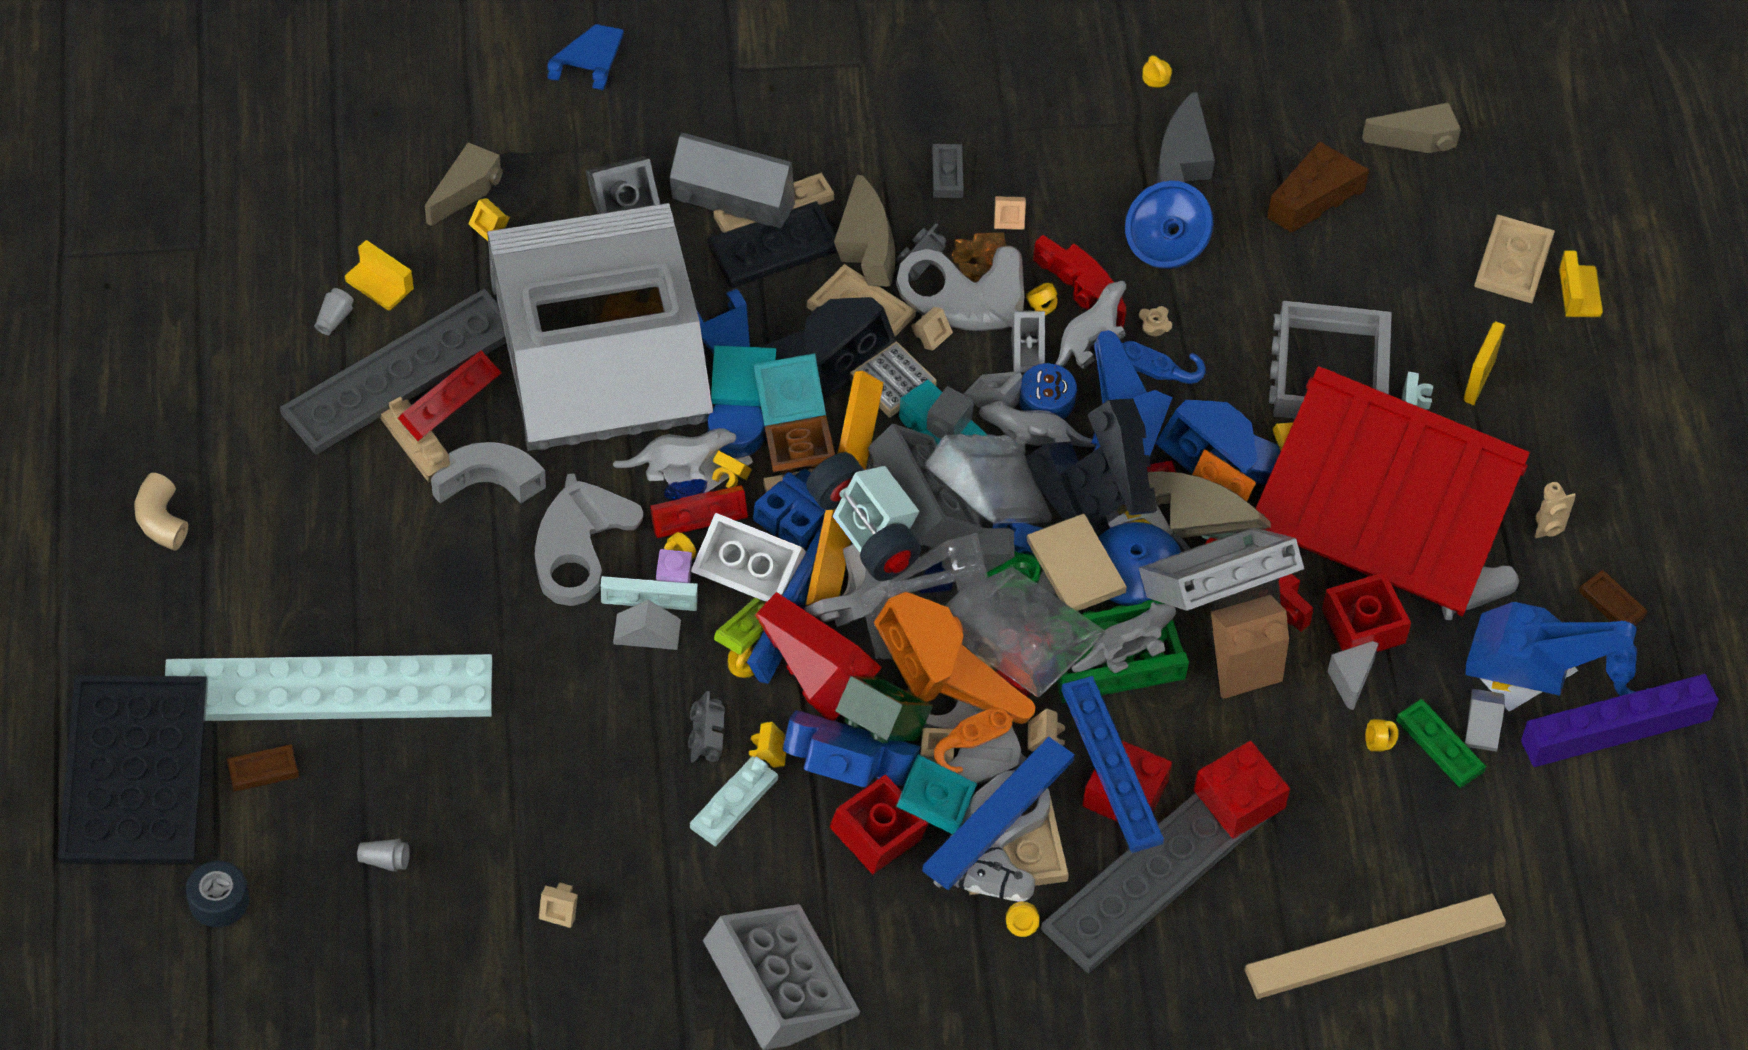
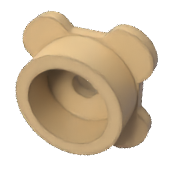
(1158, 326)

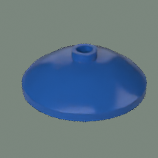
(1157, 212)
(1141, 537)

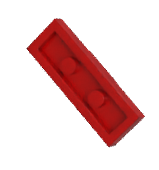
(698, 511)

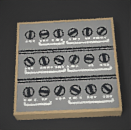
(898, 372)

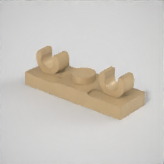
(427, 453)

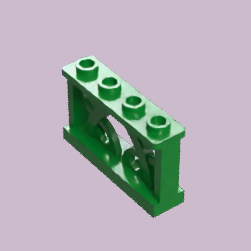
(1141, 673)

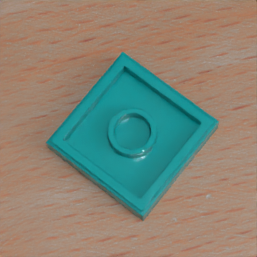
(735, 376)
(789, 389)
(936, 794)

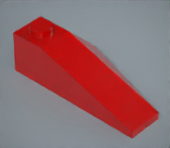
(814, 653)

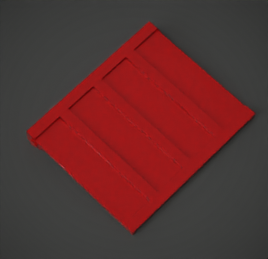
(1391, 489)

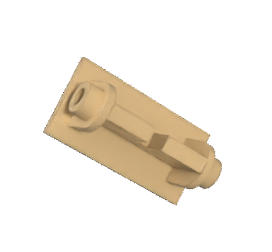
(1553, 511)

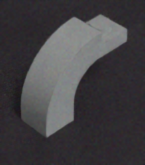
(489, 463)
(849, 605)

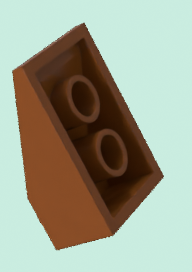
(799, 444)

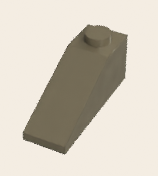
(1419, 129)
(464, 183)

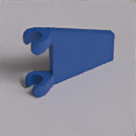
(590, 51)
(728, 328)

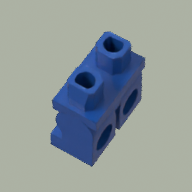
(790, 510)

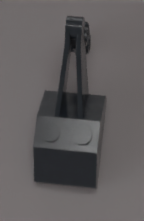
(841, 336)

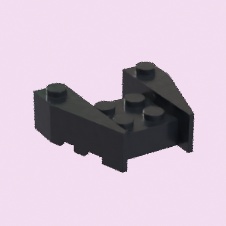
(1106, 480)

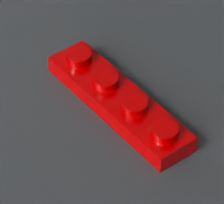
(449, 395)

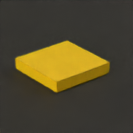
(1484, 363)

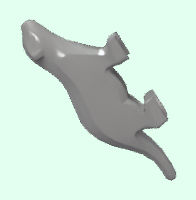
(1085, 329)
(1032, 426)
(679, 452)
(1129, 639)

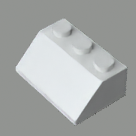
(747, 558)

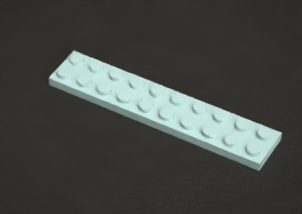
(343, 686)

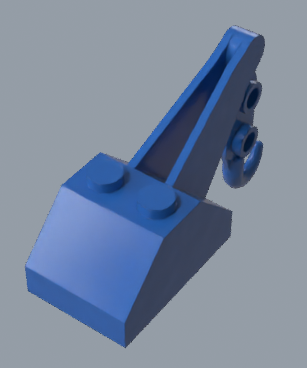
(1120, 380)
(1222, 432)
(1535, 649)

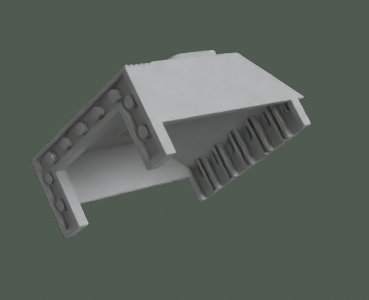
(604, 374)

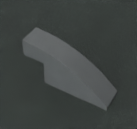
(1186, 145)

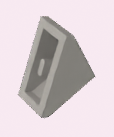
(1028, 339)
(996, 387)
(647, 627)
(1350, 670)
(1485, 720)

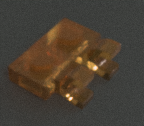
(983, 248)
(625, 307)

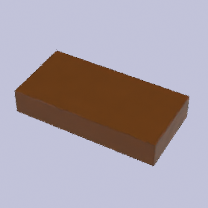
(1612, 599)
(262, 767)

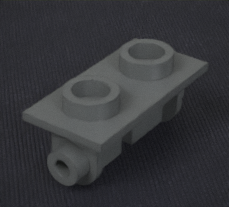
(923, 240)
(705, 717)

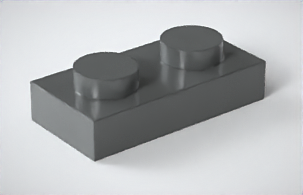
(947, 170)

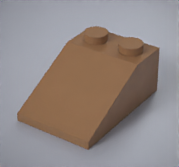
(1250, 645)

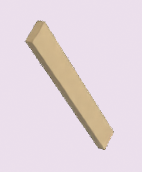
(1374, 946)

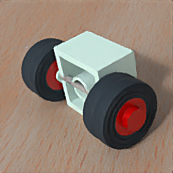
(870, 512)

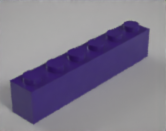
(1619, 720)

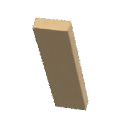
(805, 191)

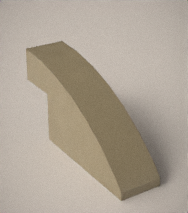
(867, 235)
(1203, 506)

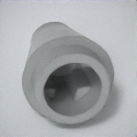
(334, 309)
(385, 854)

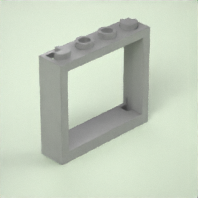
(1326, 319)
(1221, 568)

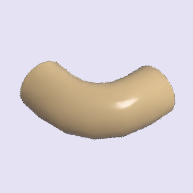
(152, 512)

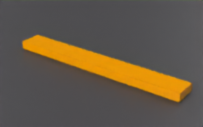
(855, 439)

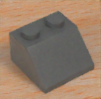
(623, 185)

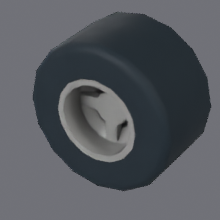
(217, 893)

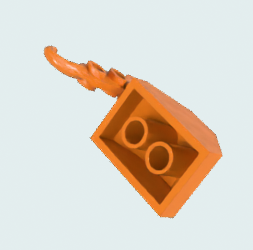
(932, 660)

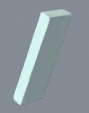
(635, 591)

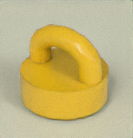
(1156, 72)
(1041, 295)
(680, 542)
(738, 663)
(1378, 735)
(1022, 919)

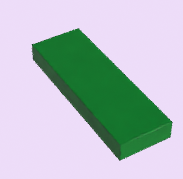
(1441, 743)

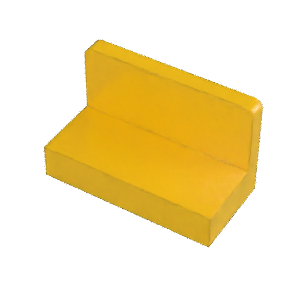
(380, 276)
(1579, 287)

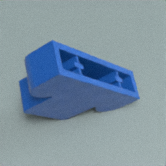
(846, 751)

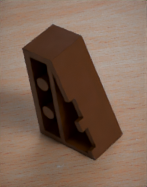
(1315, 186)

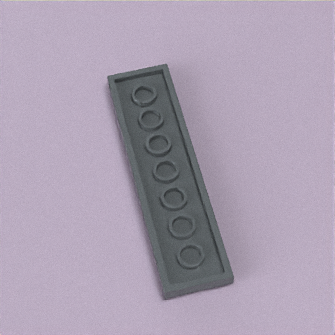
(395, 371)
(1140, 885)

